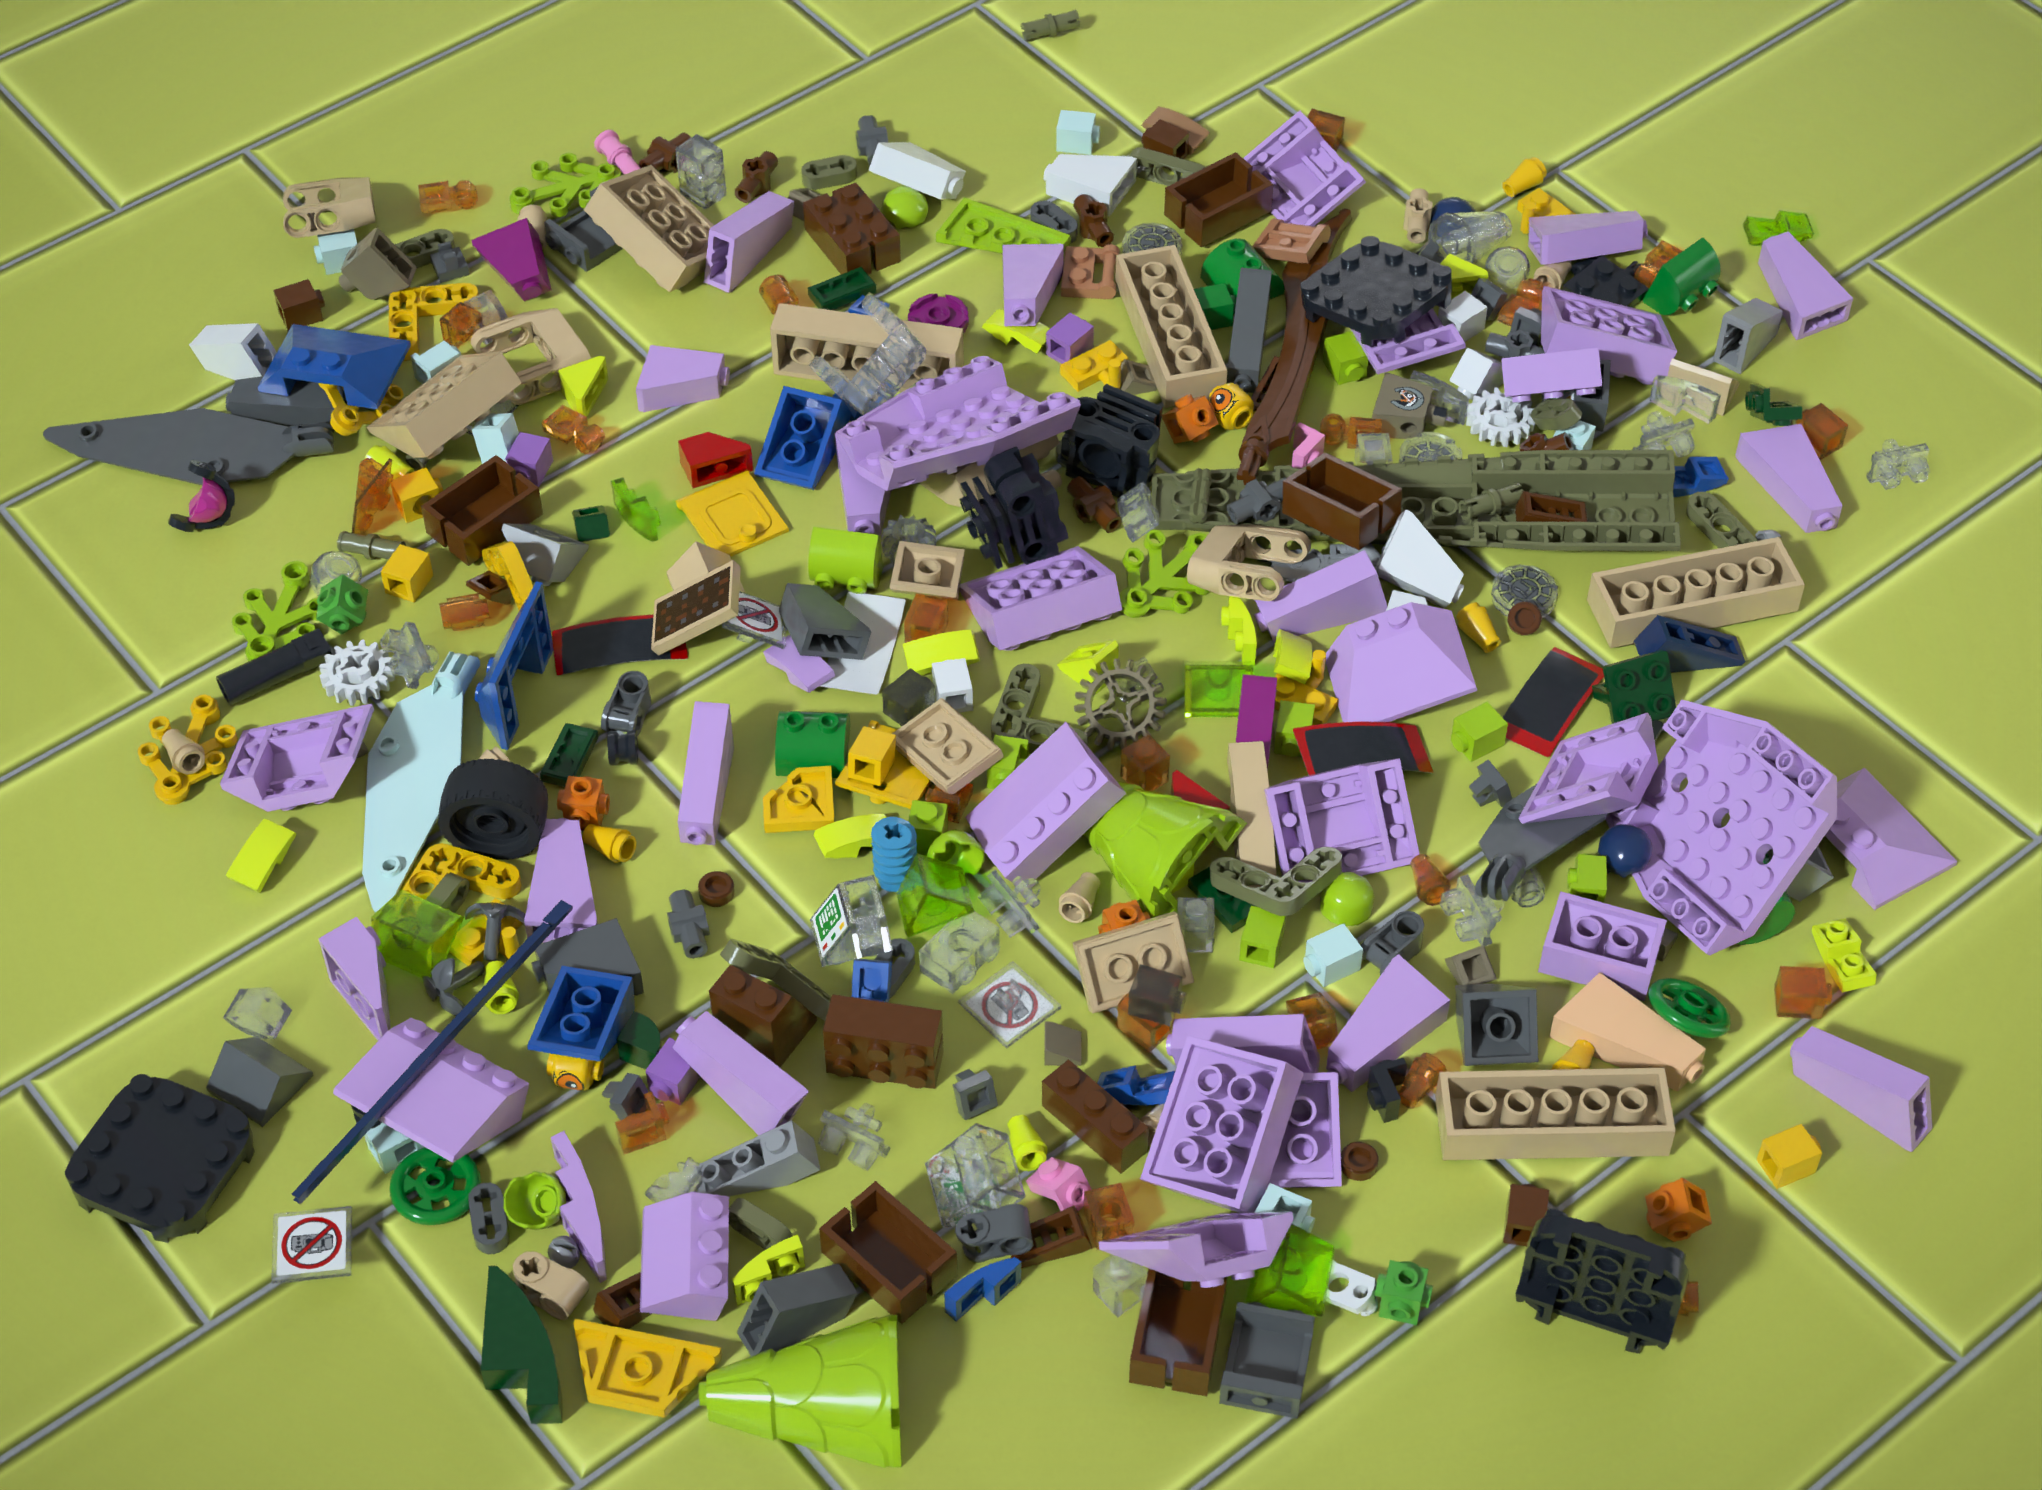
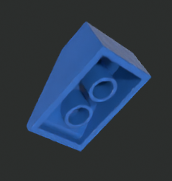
(801, 438)
(583, 1014)

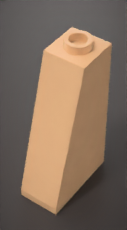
(1627, 1033)

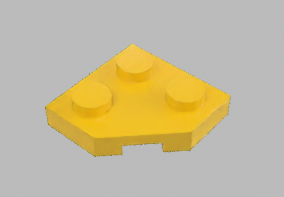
(801, 802)

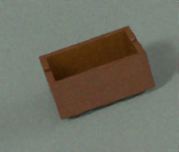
(1218, 199)
(848, 226)
(1341, 501)
(474, 508)
(883, 1041)
(888, 1252)
(1176, 1334)

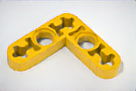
(417, 306)
(506, 561)
(457, 862)

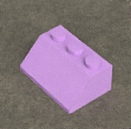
(1552, 374)
(1604, 939)
(685, 1256)

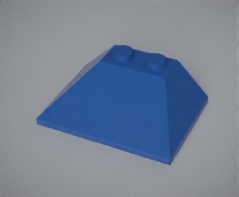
(334, 357)
(525, 648)

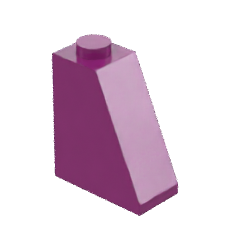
(516, 257)
(1257, 711)

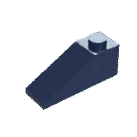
(1689, 645)

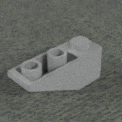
(762, 1162)

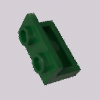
(1779, 413)

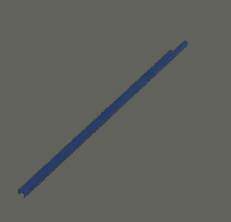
(320, 1172)

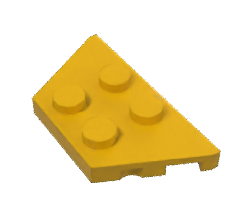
(640, 1368)

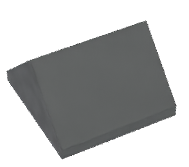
(256, 1078)

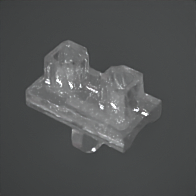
(1661, 432)
(1895, 462)
(410, 654)
(999, 894)
(1478, 912)
(867, 1144)

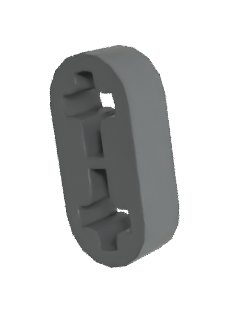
(1052, 216)
(902, 966)
(481, 1219)

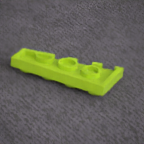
(989, 229)

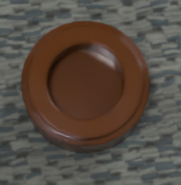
(1524, 618)
(716, 889)
(1359, 1161)

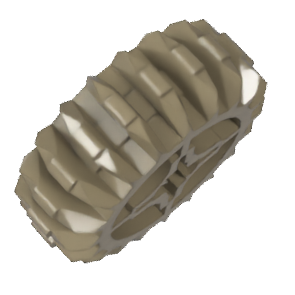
(1105, 710)

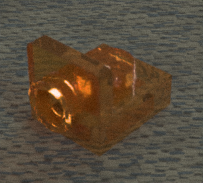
(459, 323)
(956, 803)
(1318, 1015)
(644, 1128)

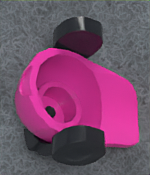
(210, 505)

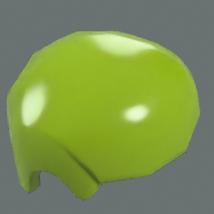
(905, 207)
(958, 849)
(1347, 900)
(534, 1200)

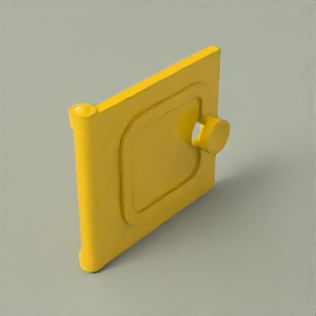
(733, 514)
(903, 780)

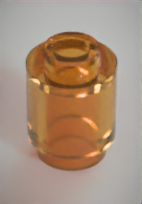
(777, 290)
(464, 612)

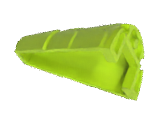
(1155, 840)
(819, 1393)

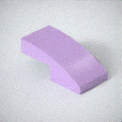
(802, 671)

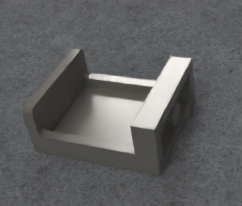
(581, 240)
(1267, 1359)

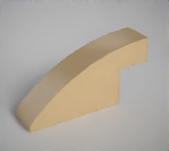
(1248, 801)

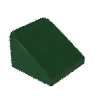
(591, 523)

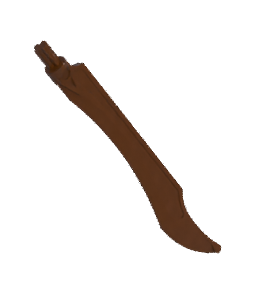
(1280, 407)

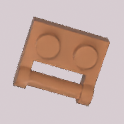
(1291, 241)
(1079, 272)

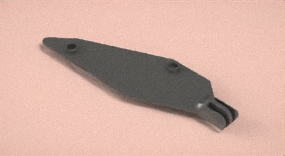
(170, 440)
(1518, 846)

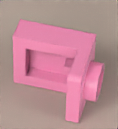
(1307, 445)
(1060, 1182)

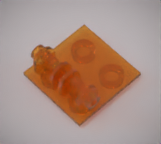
(371, 492)

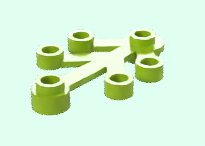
(565, 184)
(295, 578)
(1159, 578)

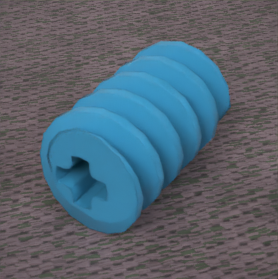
(892, 851)

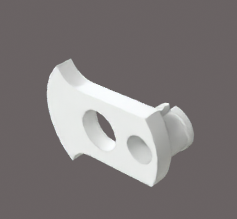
(1359, 1293)

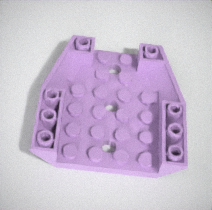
(949, 424)
(1712, 875)

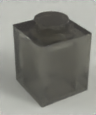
(908, 697)
(1156, 995)

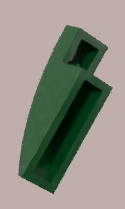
(519, 1349)

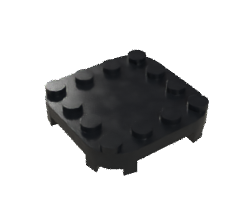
(1376, 290)
(160, 1156)
(1603, 1279)

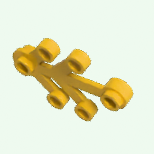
(347, 419)
(173, 786)

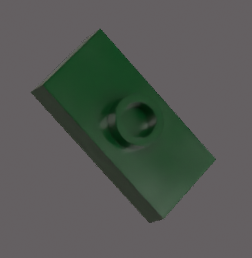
(842, 289)
(569, 754)
(1227, 908)

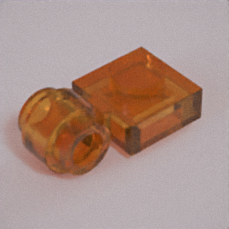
(438, 196)
(1654, 260)
(1528, 297)
(568, 424)
(1336, 430)

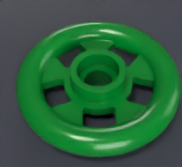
(1689, 1008)
(422, 1211)

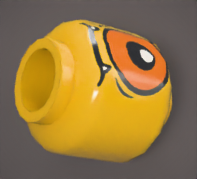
(1231, 406)
(574, 1072)

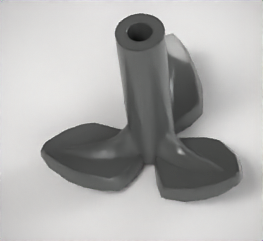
(495, 913)
(446, 981)

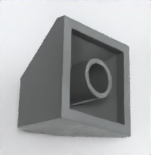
(1497, 1024)

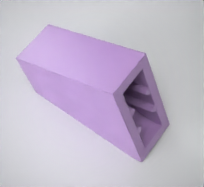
(680, 377)

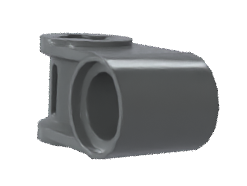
(627, 704)
(1390, 940)
(998, 1233)

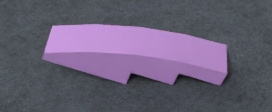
(580, 1211)

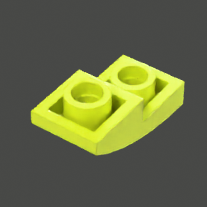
(1029, 336)
(1240, 628)
(941, 647)
(1292, 656)
(846, 836)
(260, 854)
(1842, 955)
(775, 1261)

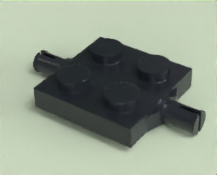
(1608, 283)

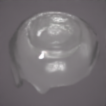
(1507, 267)
(332, 565)
(677, 1183)

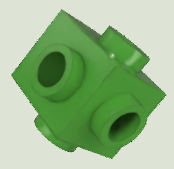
(342, 604)
(1403, 1292)

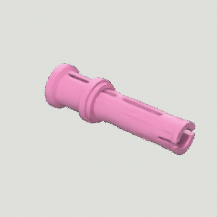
(616, 152)

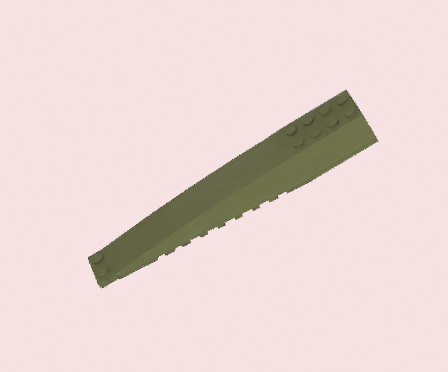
(1623, 492)

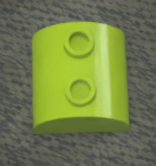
(845, 559)

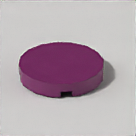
(940, 311)

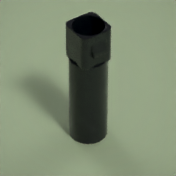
(274, 667)

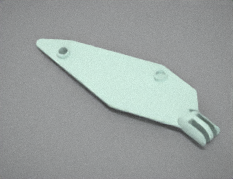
(409, 774)

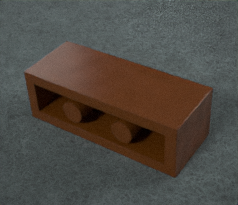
(1095, 1116)

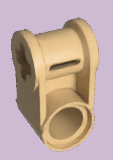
(549, 1284)

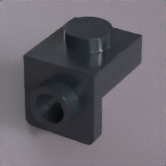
(1382, 1090)

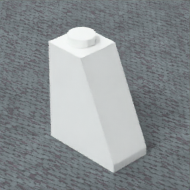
(917, 169)
(1099, 176)
(234, 350)
(1419, 563)

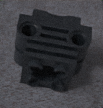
(1113, 440)
(1019, 509)

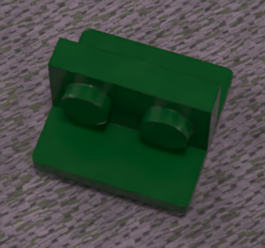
(1638, 687)

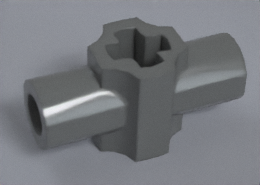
(869, 136)
(1514, 345)
(1258, 501)
(688, 924)

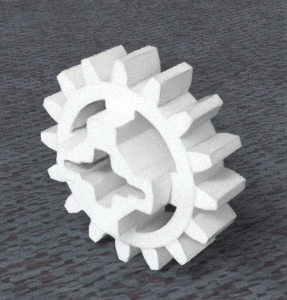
(1499, 418)
(356, 672)

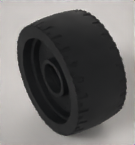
(493, 808)

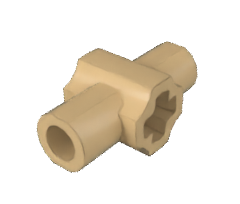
(1417, 215)

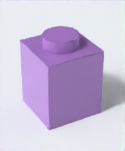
(1069, 338)
(531, 456)
(670, 1075)

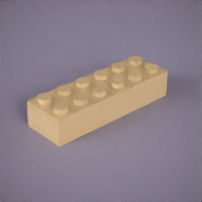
(1169, 323)
(850, 341)
(1697, 589)
(1554, 1113)

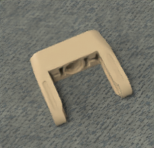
(351, 204)
(552, 337)
(1226, 548)

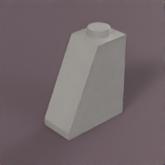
(1746, 333)

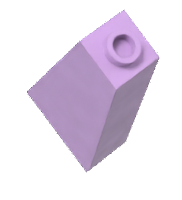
(1585, 235)
(745, 239)
(1029, 280)
(1802, 287)
(1792, 474)
(863, 501)
(1325, 599)
(706, 773)
(560, 875)
(1387, 1022)
(1271, 1036)
(739, 1073)
(1867, 1085)

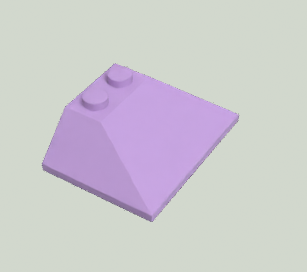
(1304, 171)
(1423, 341)
(1398, 664)
(296, 759)
(1596, 772)
(1352, 809)
(1883, 841)
(1207, 1246)

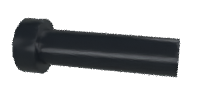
(1579, 266)

